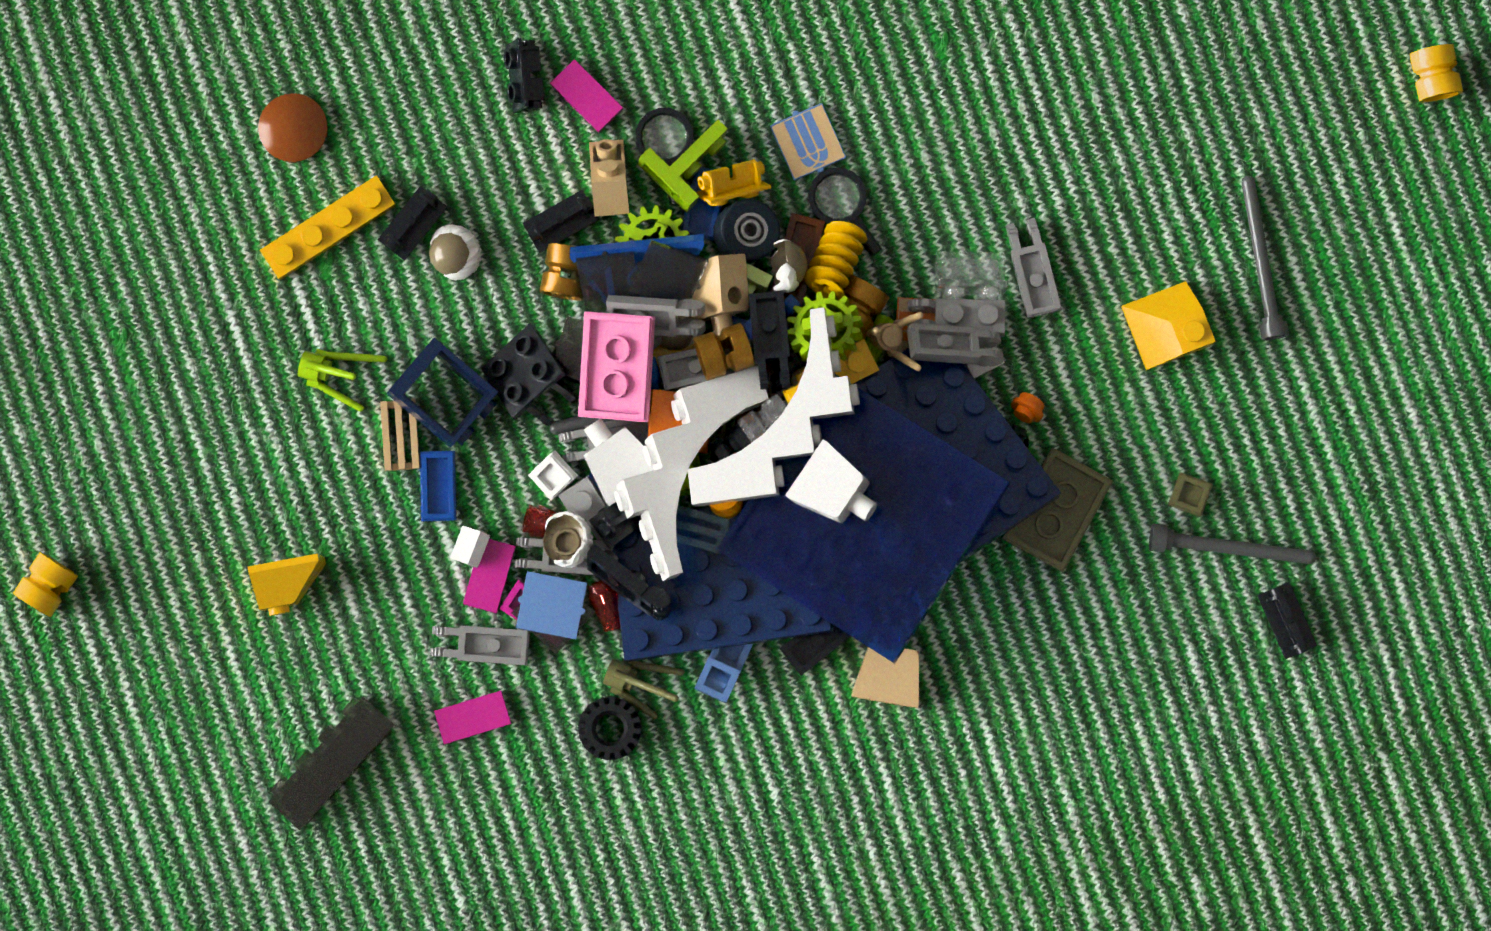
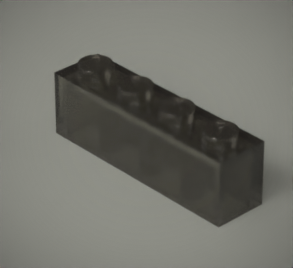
(332, 762)

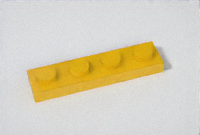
(328, 227)

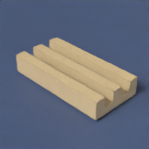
(401, 465)

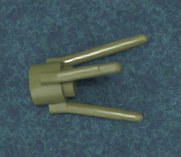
(622, 676)

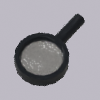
(666, 134)
(840, 196)

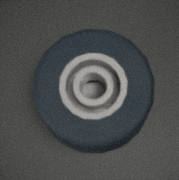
(735, 235)

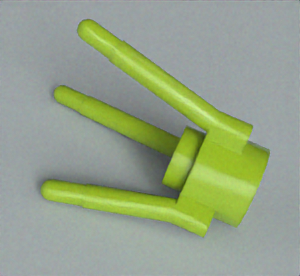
(316, 368)

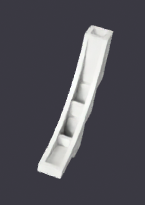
(818, 396)
(671, 451)

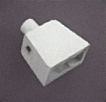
(613, 458)
(831, 486)

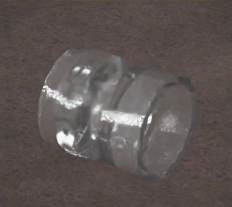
(757, 423)

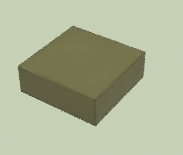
(1190, 494)

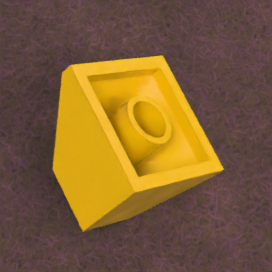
(1168, 325)
(284, 582)

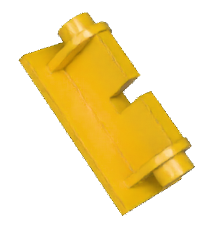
(746, 183)

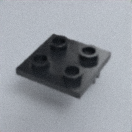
(524, 372)

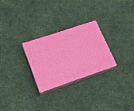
(616, 366)

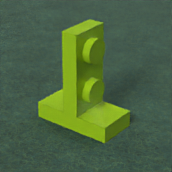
(685, 166)

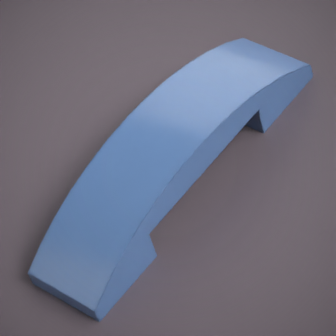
(722, 671)

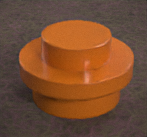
(1028, 408)

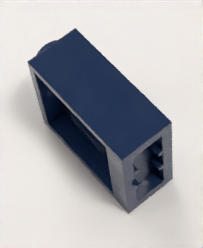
(413, 372)

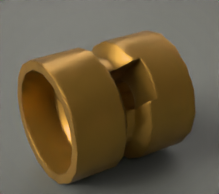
(552, 284)
(868, 300)
(711, 354)

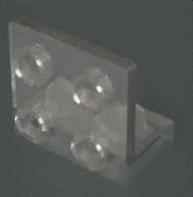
(970, 274)

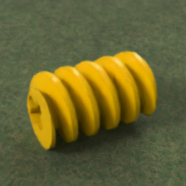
(835, 258)

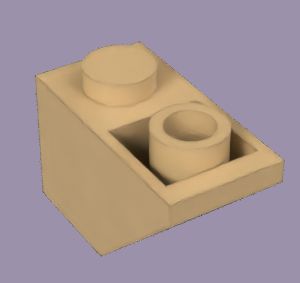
(609, 177)

